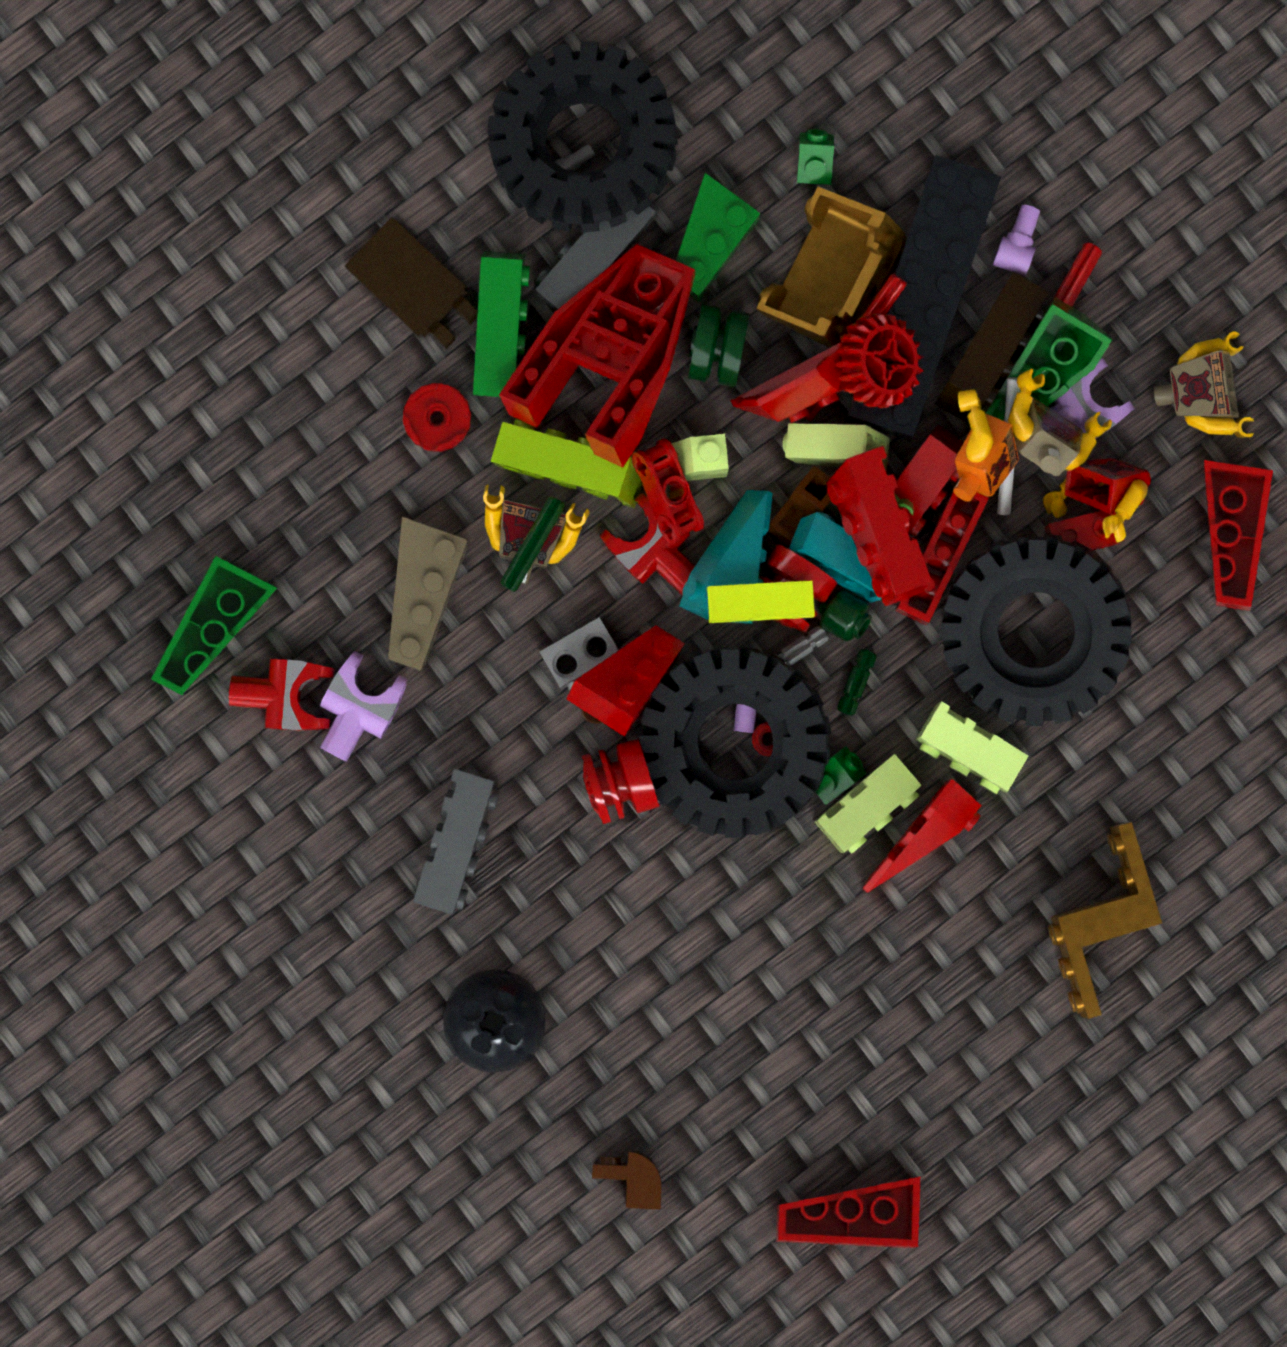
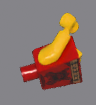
(1106, 486)

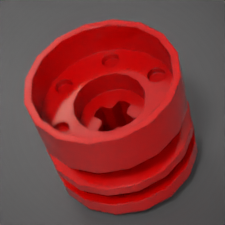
(792, 568)
(619, 781)

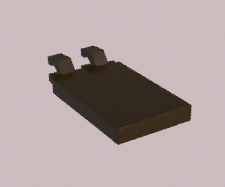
(411, 282)

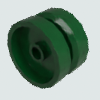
(716, 345)

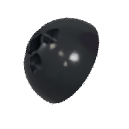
(497, 994)

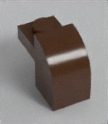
(807, 499)
(641, 1175)

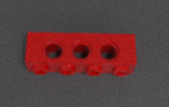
(943, 554)

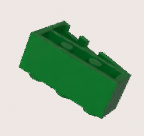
(714, 233)

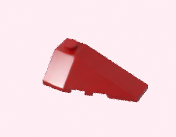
(939, 821)

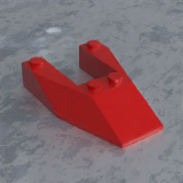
(619, 328)

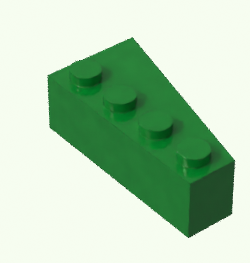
(499, 320)

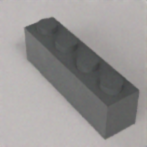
(590, 257)

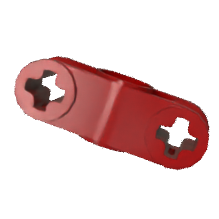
(674, 512)

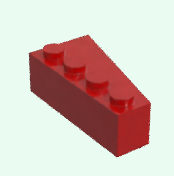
(1236, 521)
(878, 526)
(859, 1217)

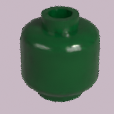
(845, 616)

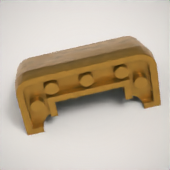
(836, 270)

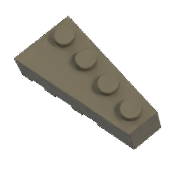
(423, 585)

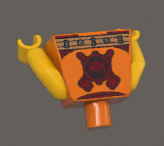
(986, 453)

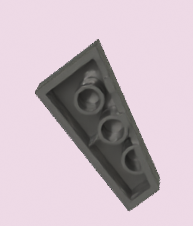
(455, 842)

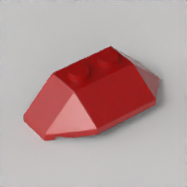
(796, 389)

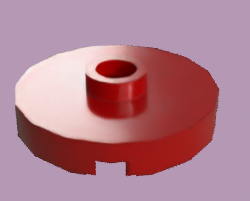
(426, 402)

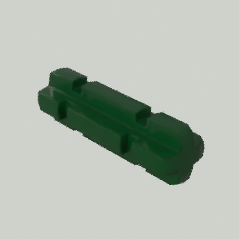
(856, 682)

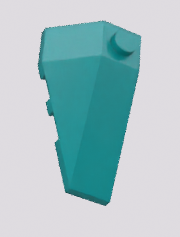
(733, 553)

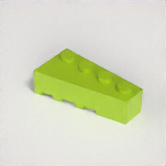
(564, 462)

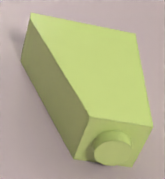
(831, 443)
(703, 457)

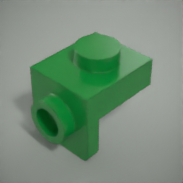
(815, 157)
(841, 773)

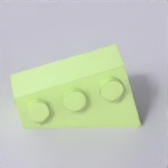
(971, 749)
(869, 805)

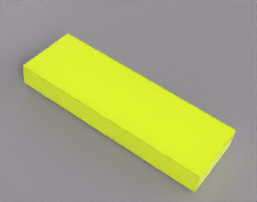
(760, 601)

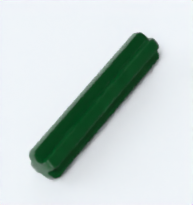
(532, 544)

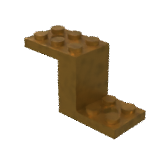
(1104, 920)

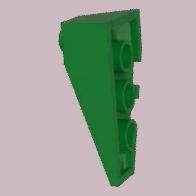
(1061, 348)

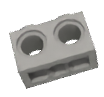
(576, 647)

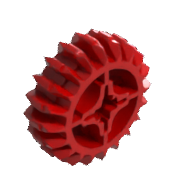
(879, 369)

